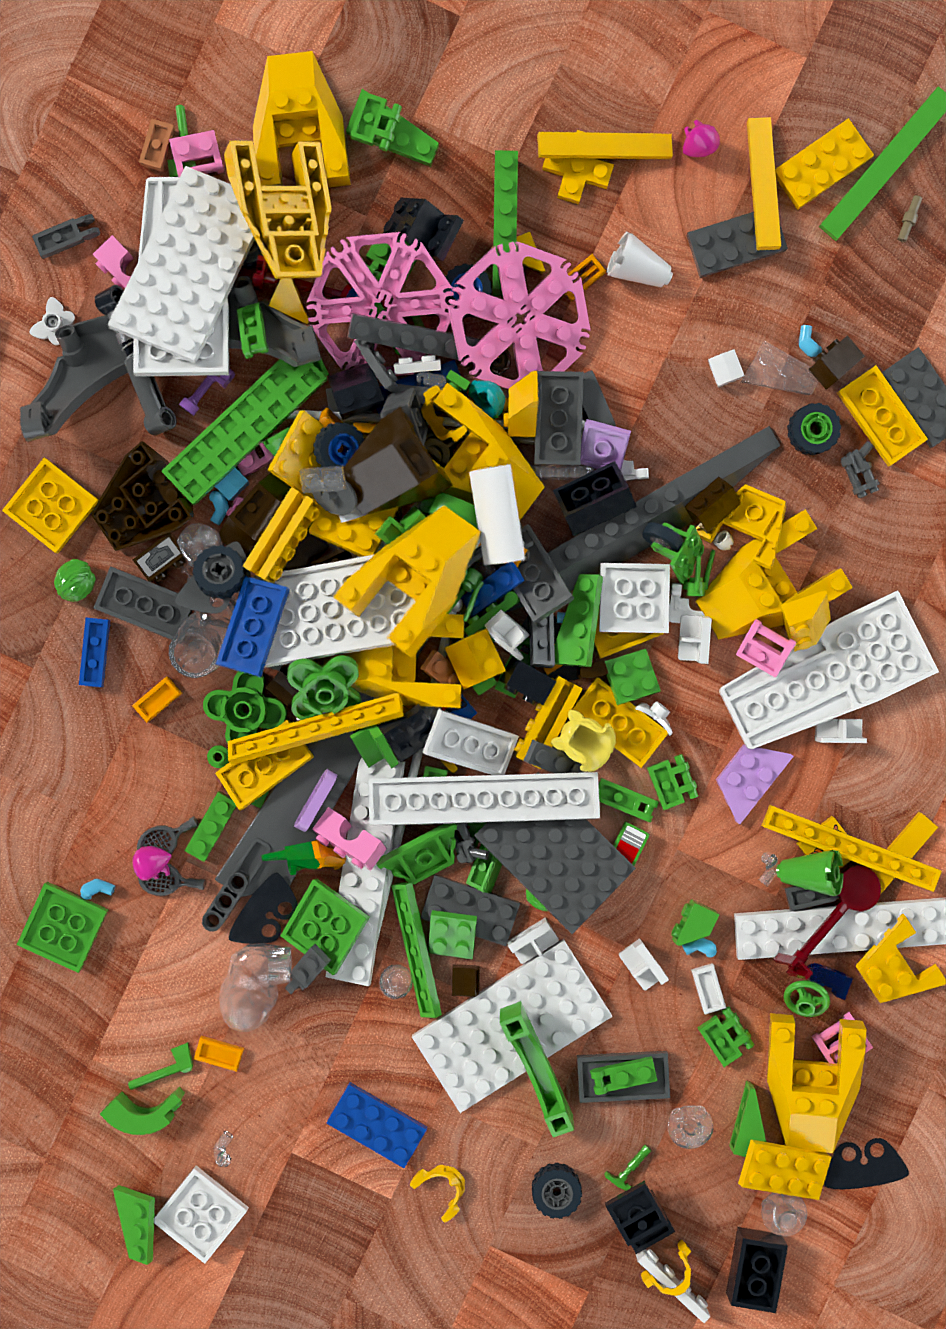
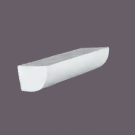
(497, 515)

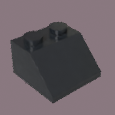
(356, 391)

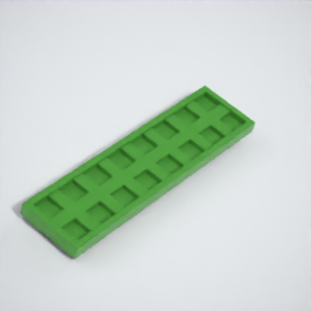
(242, 428)

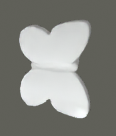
(51, 321)
(658, 713)

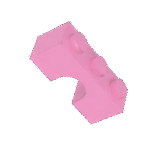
(114, 258)
(363, 850)

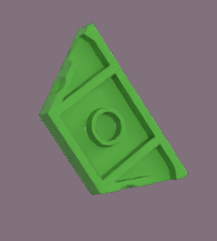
(422, 855)

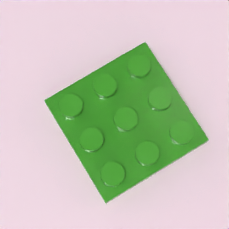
(327, 921)
(62, 927)

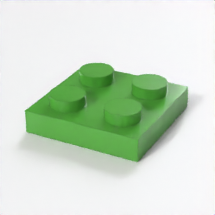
(631, 677)
(452, 934)

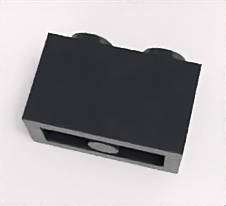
(527, 681)

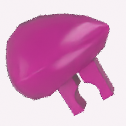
(701, 140)
(150, 861)

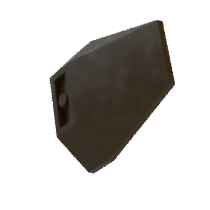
(393, 467)
(140, 501)
(255, 513)

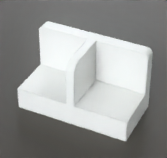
(507, 633)
(694, 638)
(840, 731)
(533, 941)
(642, 965)

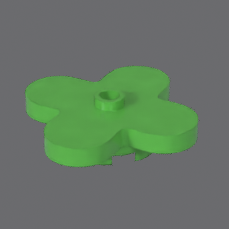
(323, 687)
(228, 707)

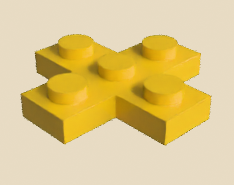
(577, 173)

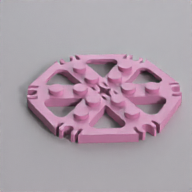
(367, 288)
(515, 296)

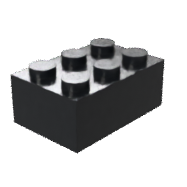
(594, 498)
(756, 1270)

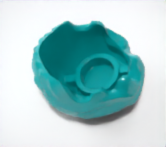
(487, 397)

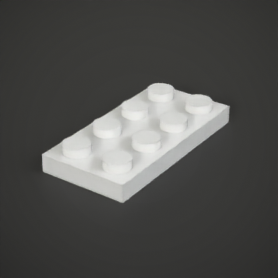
(470, 743)

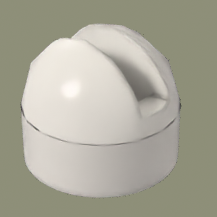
(723, 540)

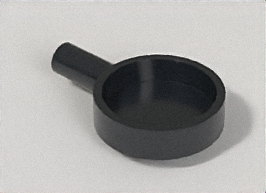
(440, 450)

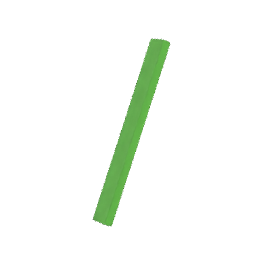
(885, 165)

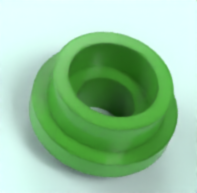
(211, 756)

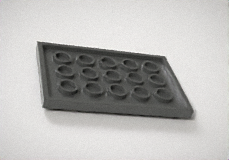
(559, 863)

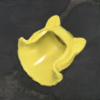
(586, 741)

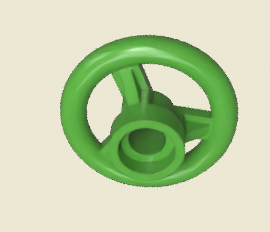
(807, 1002)

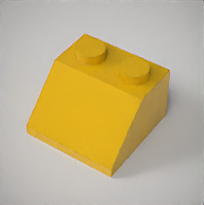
(522, 407)
(806, 619)
(475, 659)

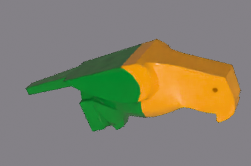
(307, 855)

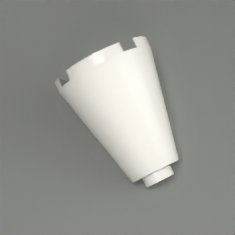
(638, 263)

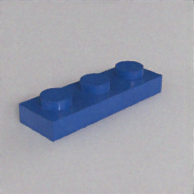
(494, 587)
(94, 652)

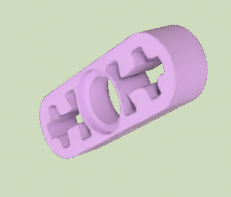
(315, 800)

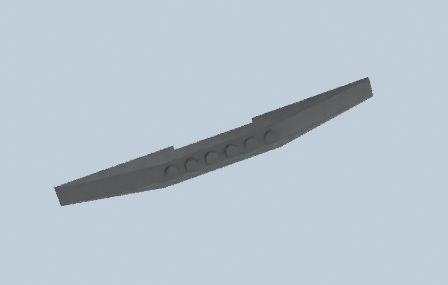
(622, 535)

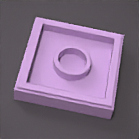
(603, 444)

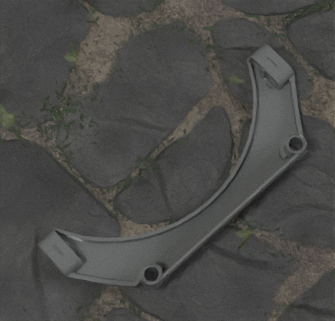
(96, 359)

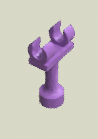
(190, 404)

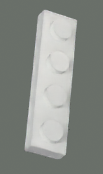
(667, 1278)

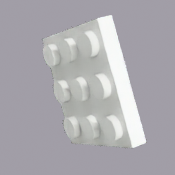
(634, 598)
(200, 1214)

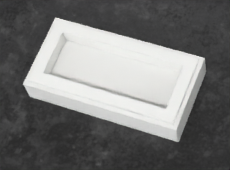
(708, 988)

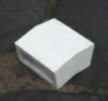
(726, 368)

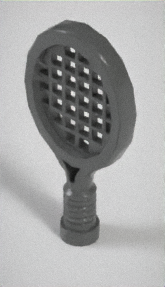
(191, 823)
(192, 883)

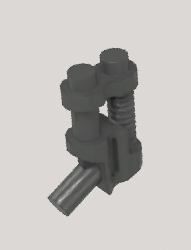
(856, 463)
(466, 849)

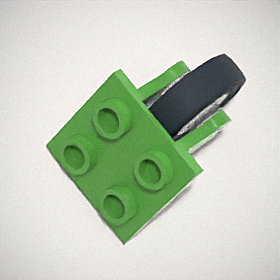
(675, 545)

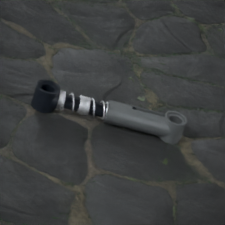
(157, 416)

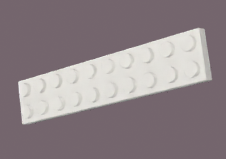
(483, 798)
(366, 887)
(784, 931)

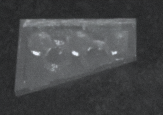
(779, 371)

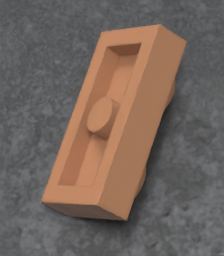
(156, 145)
(440, 669)

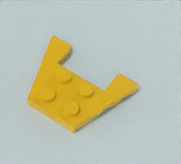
(756, 516)
(888, 971)

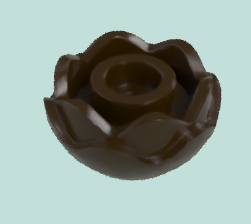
(502, 365)

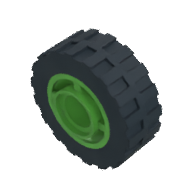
(827, 425)

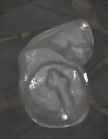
(199, 640)
(252, 984)

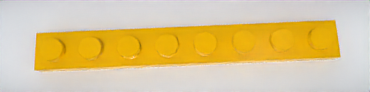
(315, 728)
(851, 848)

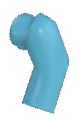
(807, 344)
(221, 506)
(96, 886)

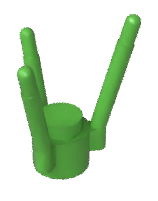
(471, 582)
(696, 585)

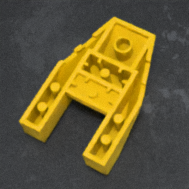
(298, 108)
(284, 220)
(482, 449)
(423, 564)
(753, 592)
(393, 671)
(812, 1095)

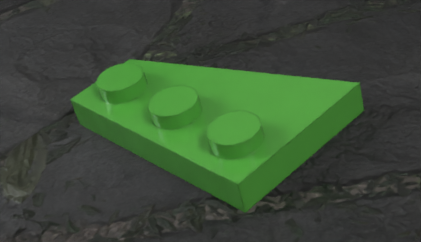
(137, 1222)

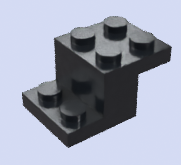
(426, 224)
(407, 733)
(639, 1217)

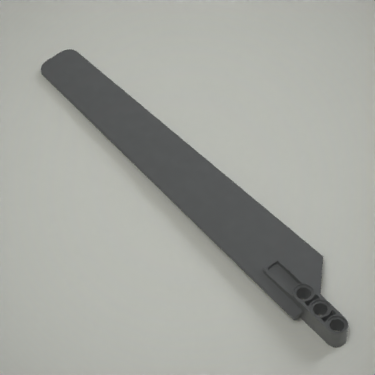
(276, 820)

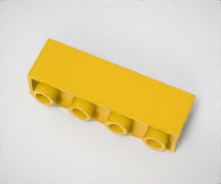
(282, 536)
(550, 716)

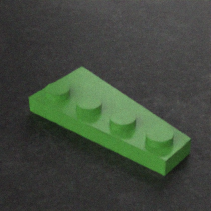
(408, 139)
(578, 630)

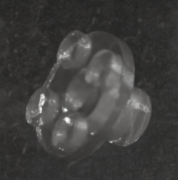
(196, 539)
(690, 1126)
(783, 1214)

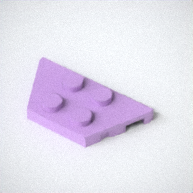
(749, 777)

